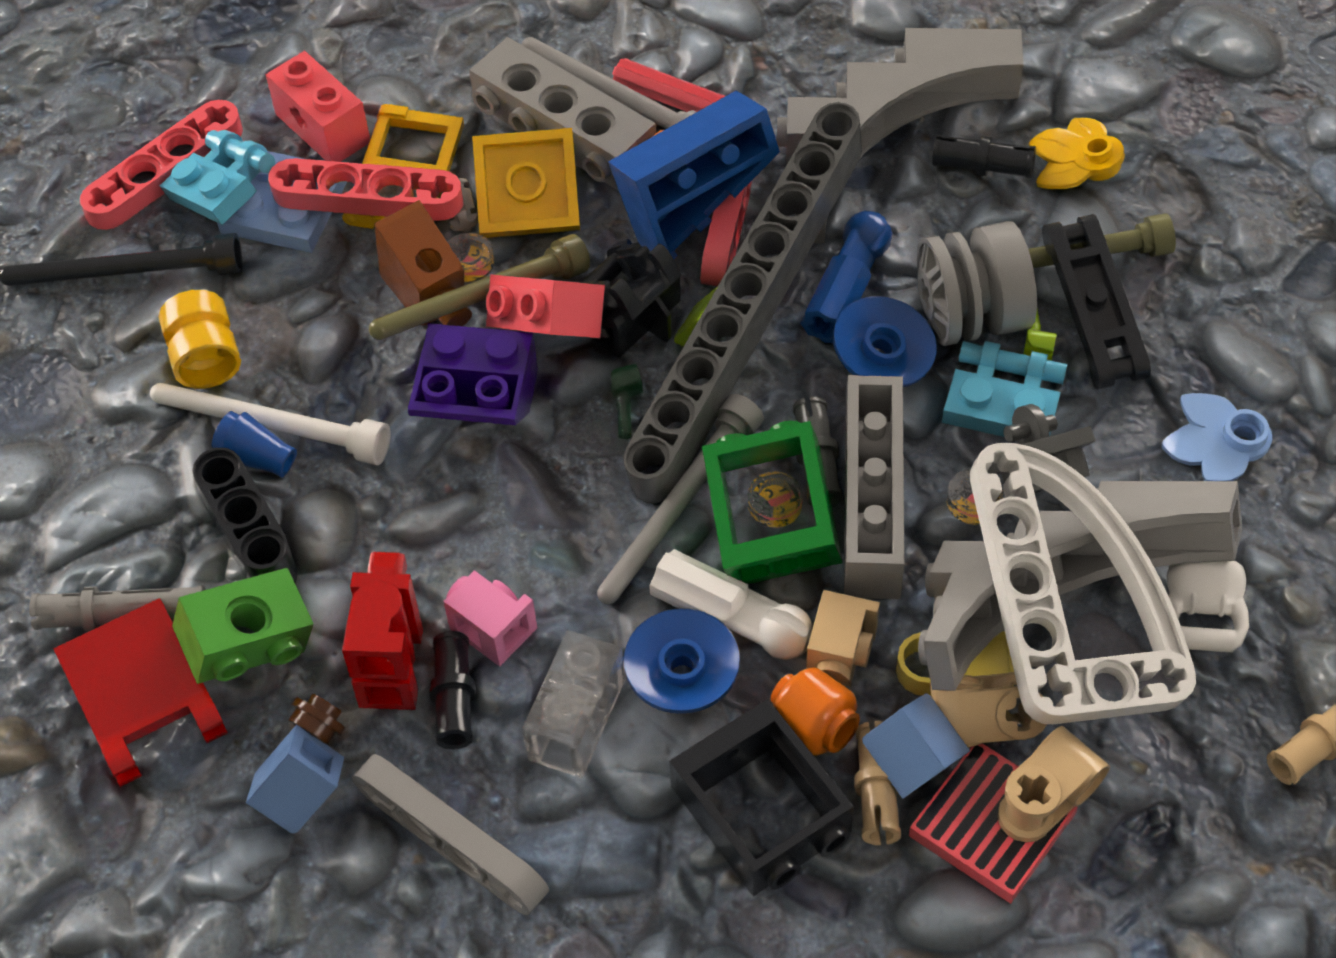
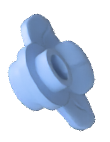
(1214, 436)

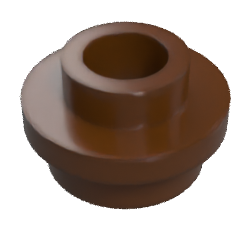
(317, 717)

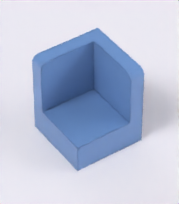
(915, 744)
(295, 780)

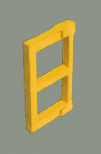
(402, 117)

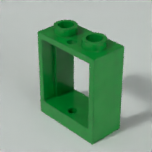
(784, 552)

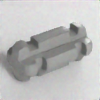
(468, 215)

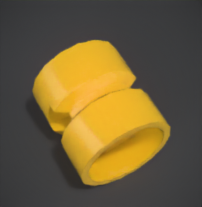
(199, 339)

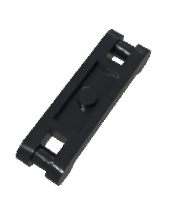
(1097, 301)

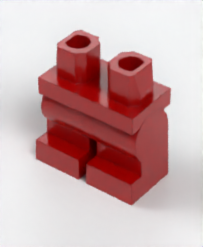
(382, 634)

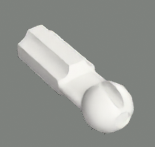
(690, 584)

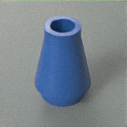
(254, 443)

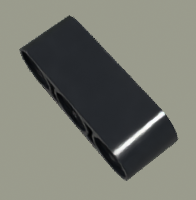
(237, 502)

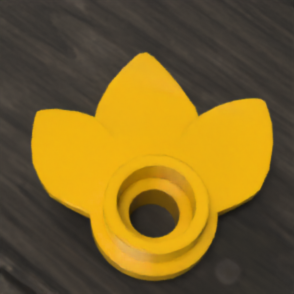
(1077, 154)

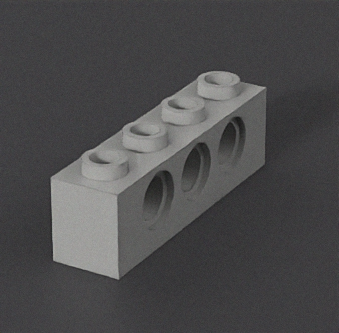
(542, 96)
(874, 487)

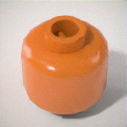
(817, 709)

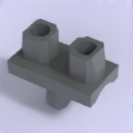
(1032, 429)

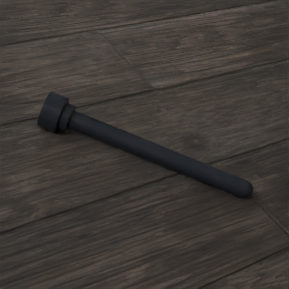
(219, 254)

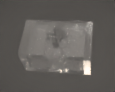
(574, 703)

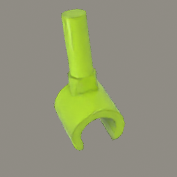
(1039, 340)

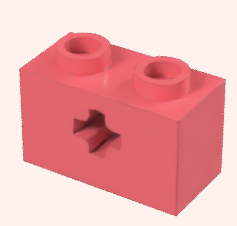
(318, 108)
(545, 306)

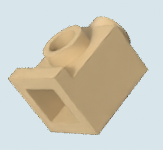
(842, 635)

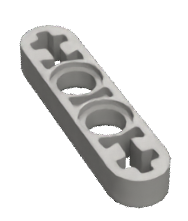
(451, 834)

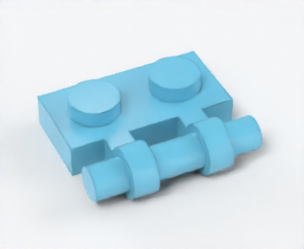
(221, 179)
(987, 402)

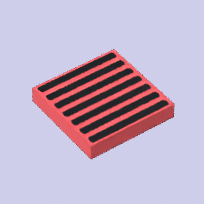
(965, 830)

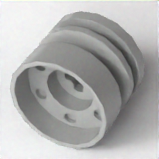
(977, 283)

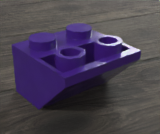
(475, 375)

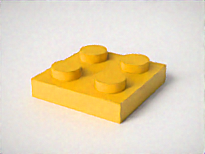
(526, 183)

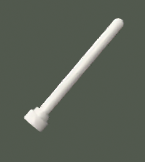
(365, 440)

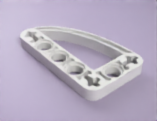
(1017, 609)

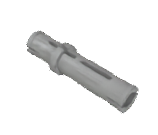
(97, 608)

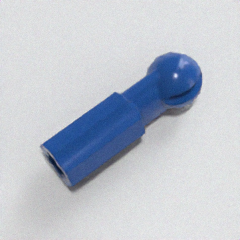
(848, 274)

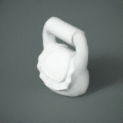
(1210, 590)

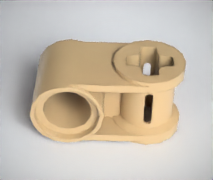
(981, 710)
(1049, 786)

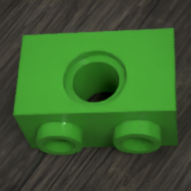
(262, 603)

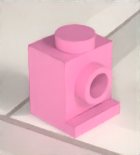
(490, 616)

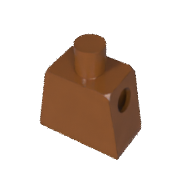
(418, 260)

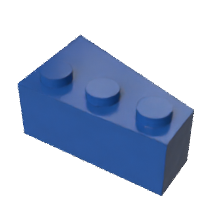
(692, 168)

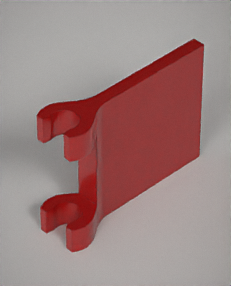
(135, 682)

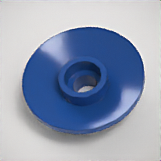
(890, 327)
(675, 640)

